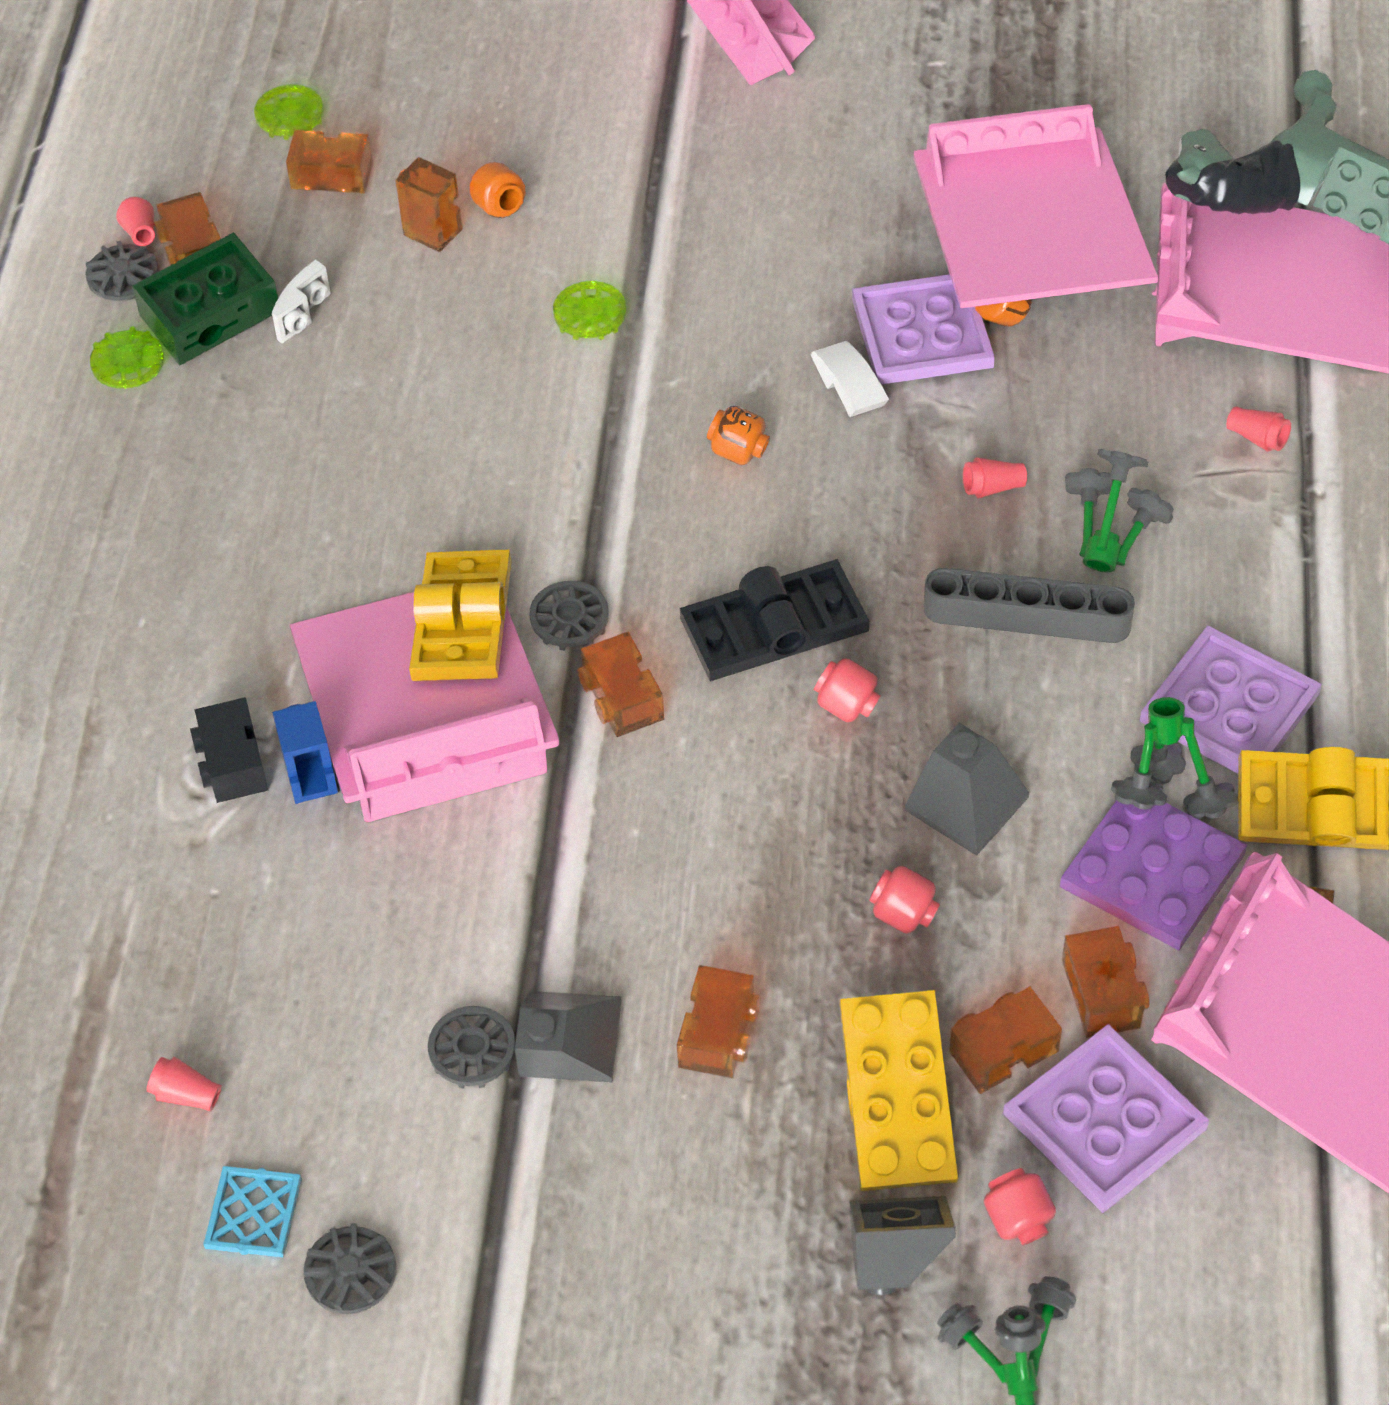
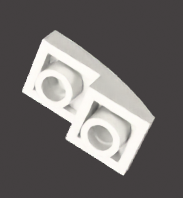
(292, 308)
(852, 377)

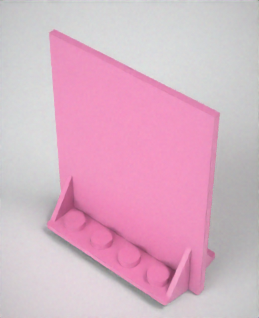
(756, 34)
(1030, 207)
(1273, 283)
(410, 740)
(1293, 1013)

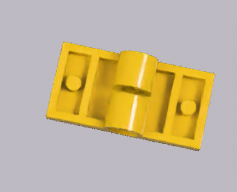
(460, 615)
(1314, 798)
(898, 1091)

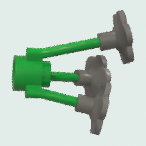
(1103, 550)
(1162, 758)

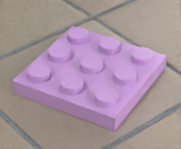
(920, 330)
(1236, 697)
(1105, 1118)

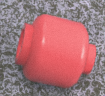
(847, 690)
(904, 899)
(1019, 1206)

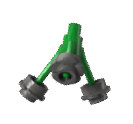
(1018, 1331)

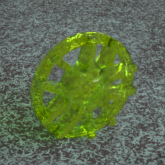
(288, 110)
(589, 310)
(126, 358)

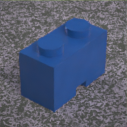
(305, 752)

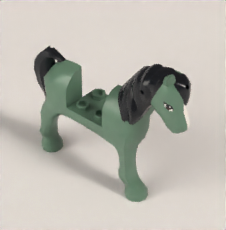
(1289, 168)

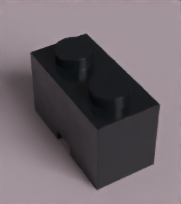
(230, 750)

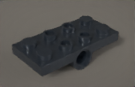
(773, 618)

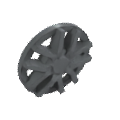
(119, 270)
(569, 614)
(471, 1046)
(349, 1269)

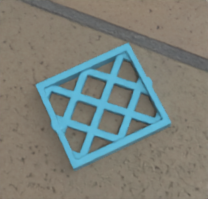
(219, 1207)

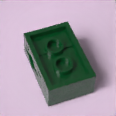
(206, 298)

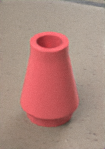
(137, 219)
(1262, 428)
(989, 477)
(182, 1085)

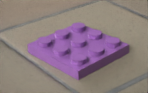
(1154, 869)

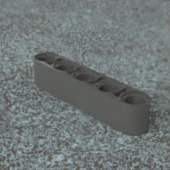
(1028, 605)

